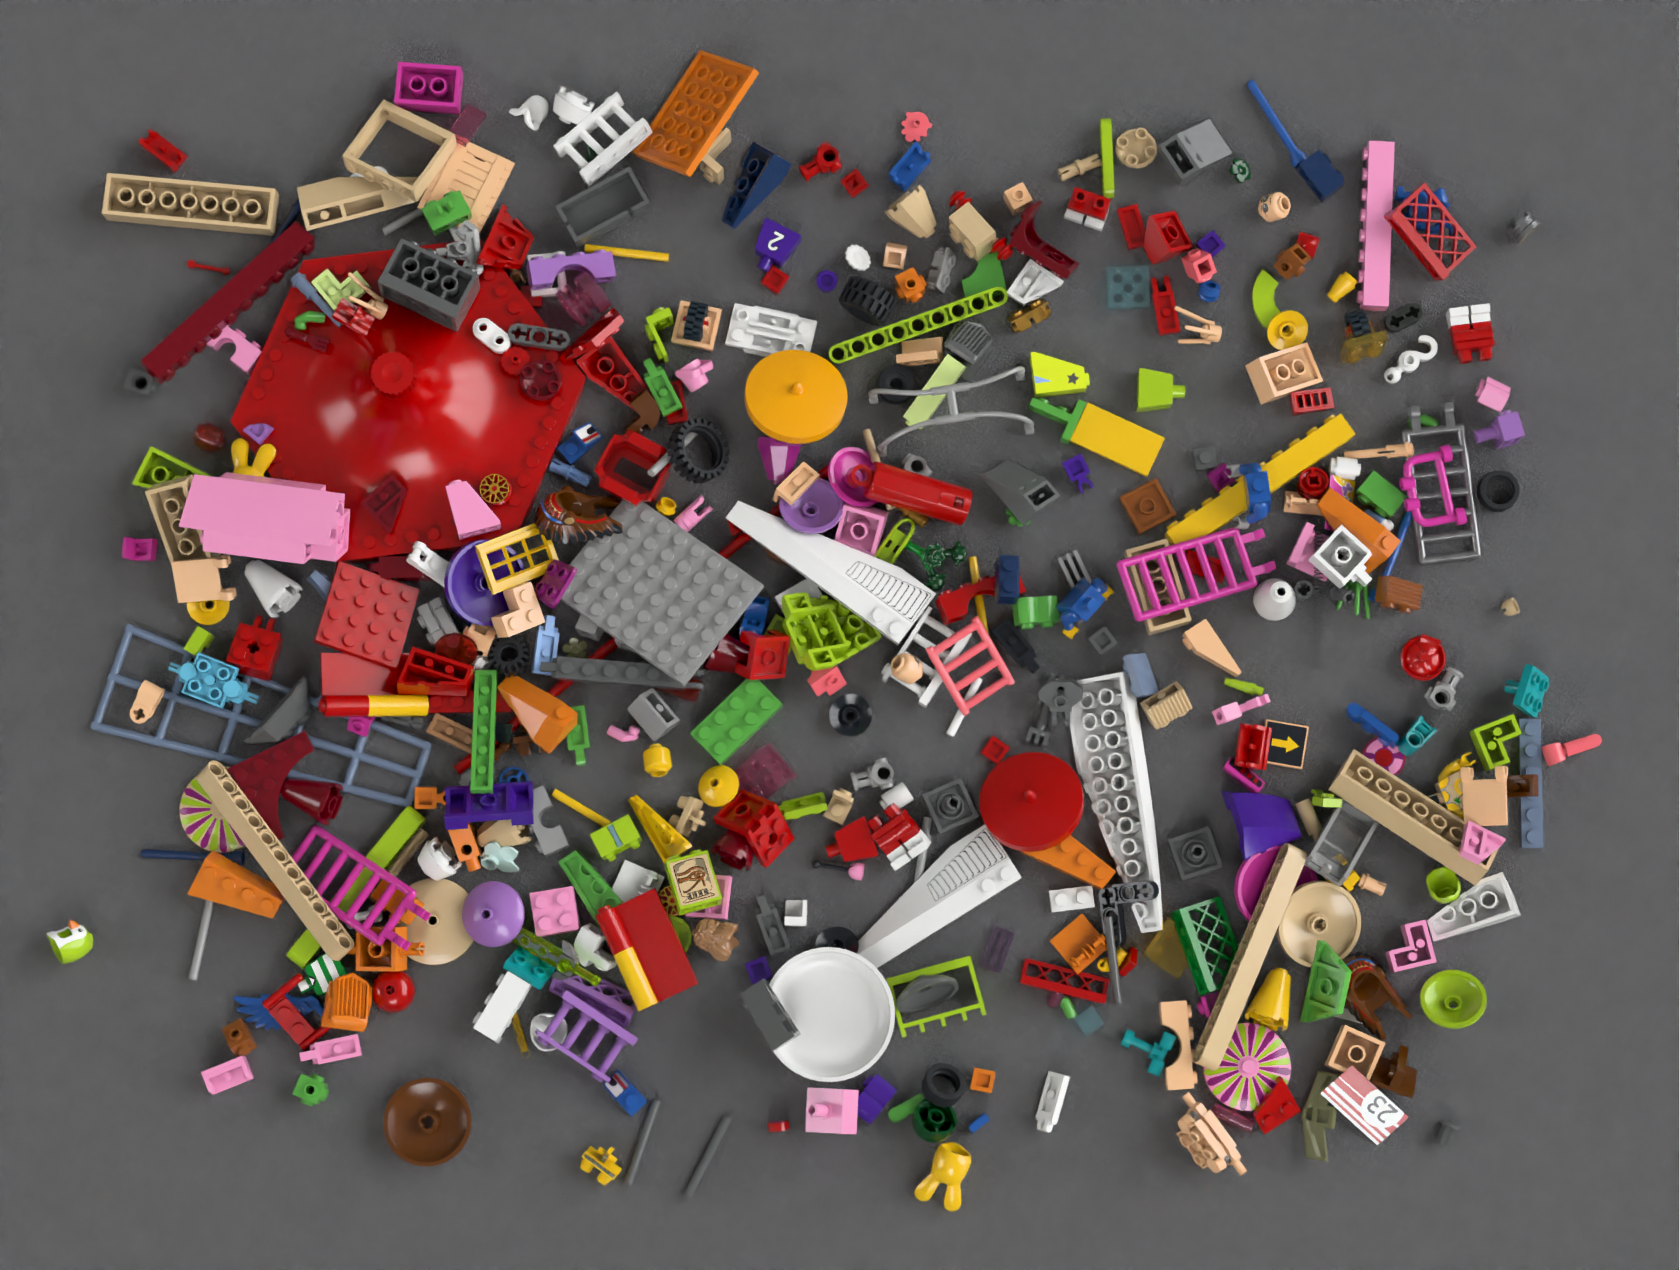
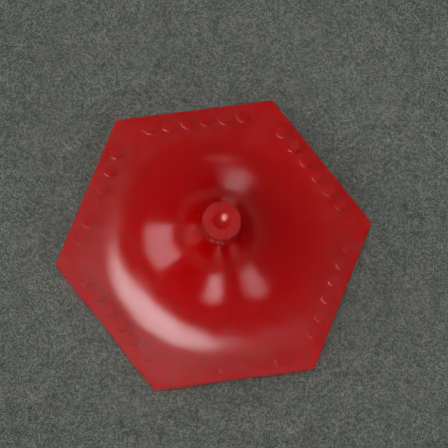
(408, 406)

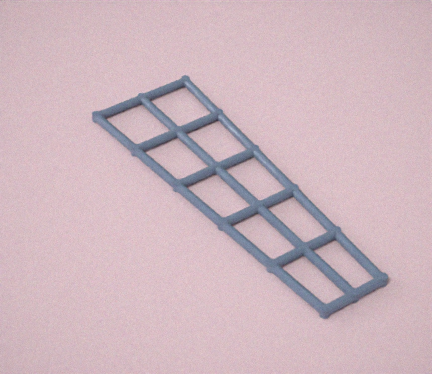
(234, 716)

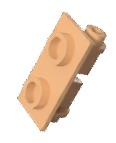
(1296, 504)

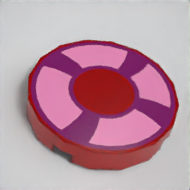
(1386, 757)

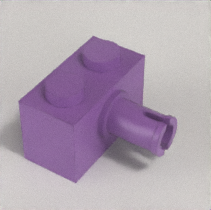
(1504, 430)

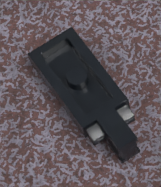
(1016, 645)

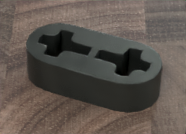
(1406, 322)

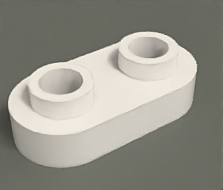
(490, 335)

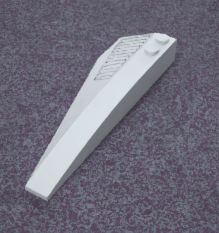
(864, 584)
(949, 888)

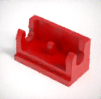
(163, 150)
(1253, 747)

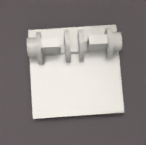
(635, 880)

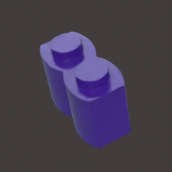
(874, 1097)

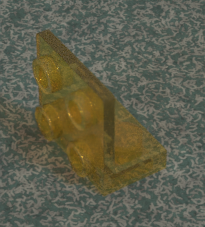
(1167, 950)

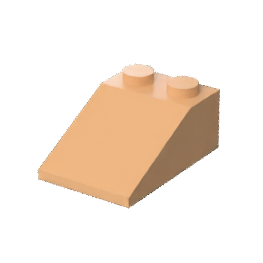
(1283, 373)

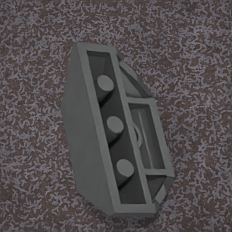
(285, 717)

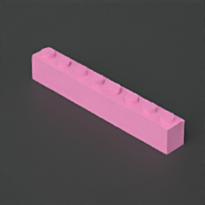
(1376, 230)

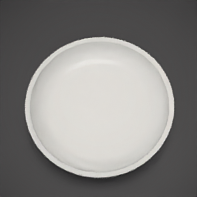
(839, 1010)

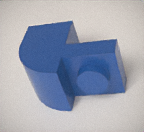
(756, 616)

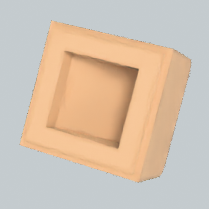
(895, 255)

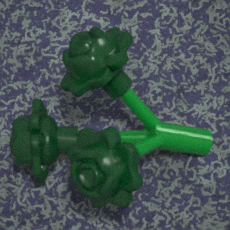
(933, 557)

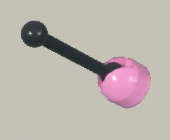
(855, 870)

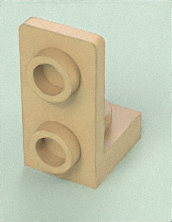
(839, 806)

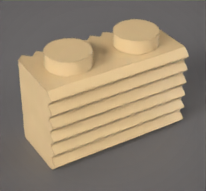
(1166, 705)

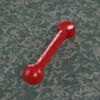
(192, 264)

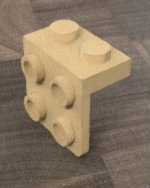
(712, 170)

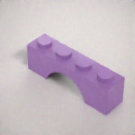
(543, 271)

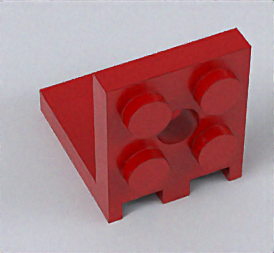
(757, 824)

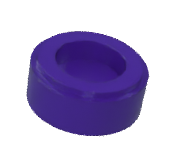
(826, 281)

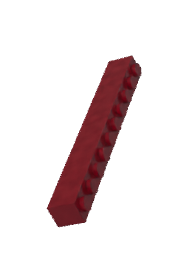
(228, 303)

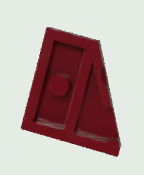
(386, 502)

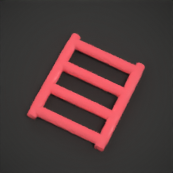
(996, 660)

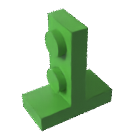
(1059, 415)

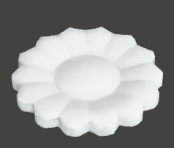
(857, 257)

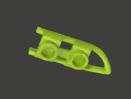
(897, 538)

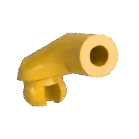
(1103, 964)

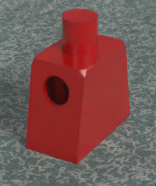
(853, 842)

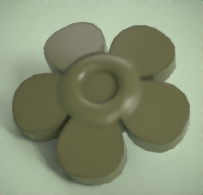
(575, 648)

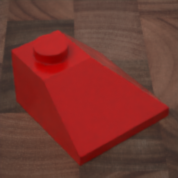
(1165, 237)

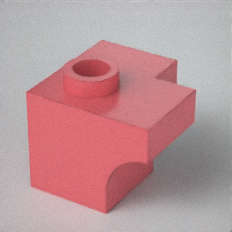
(826, 680)

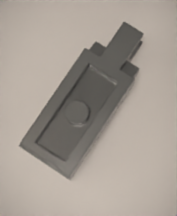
(771, 927)

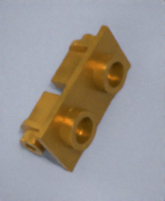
(1036, 310)

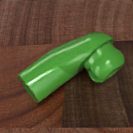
(309, 316)
(1426, 421)

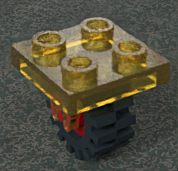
(1361, 338)

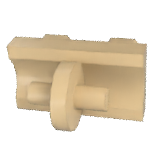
(690, 816)

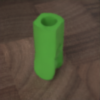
(903, 1110)

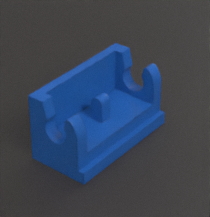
(909, 167)

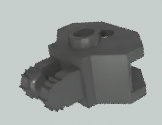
(1063, 699)

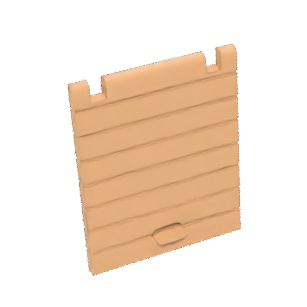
(477, 175)

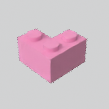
(1417, 949)

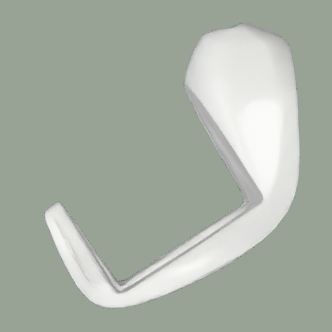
(533, 109)

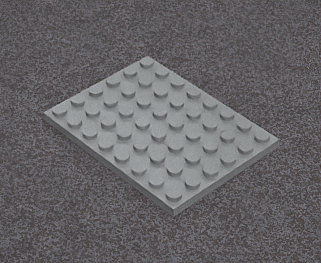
(659, 590)

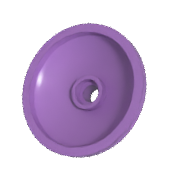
(817, 499)
(505, 914)

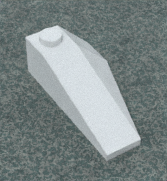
(1477, 908)

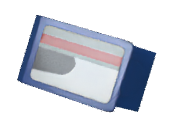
(580, 442)
(625, 1093)

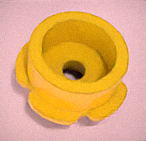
(666, 506)

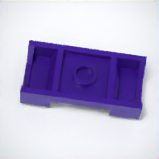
(506, 802)

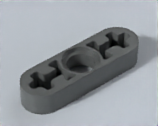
(534, 329)

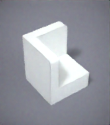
(796, 913)

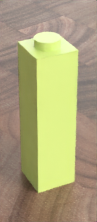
(926, 405)

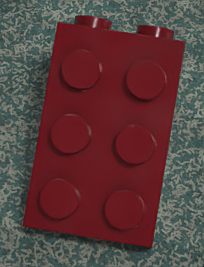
(1029, 243)

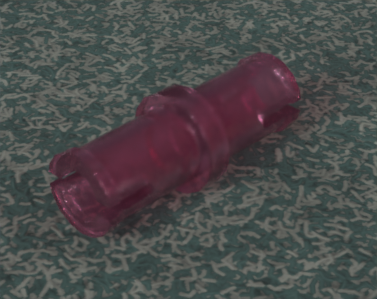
(1232, 1118)

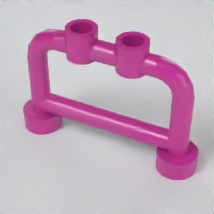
(1408, 483)

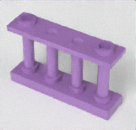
(587, 1014)

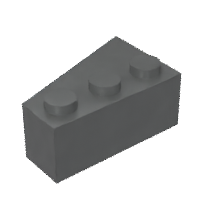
(769, 1015)

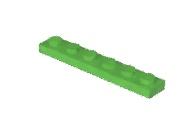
(483, 731)

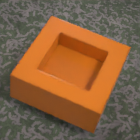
(982, 1080)

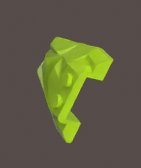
(824, 630)

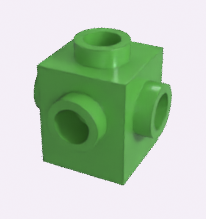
(303, 1089)

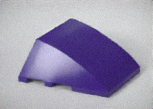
(1261, 821)

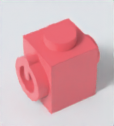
(1199, 265)

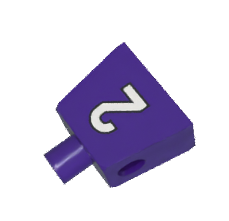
(775, 244)

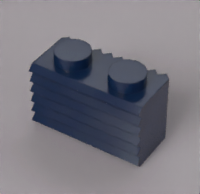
(1006, 579)

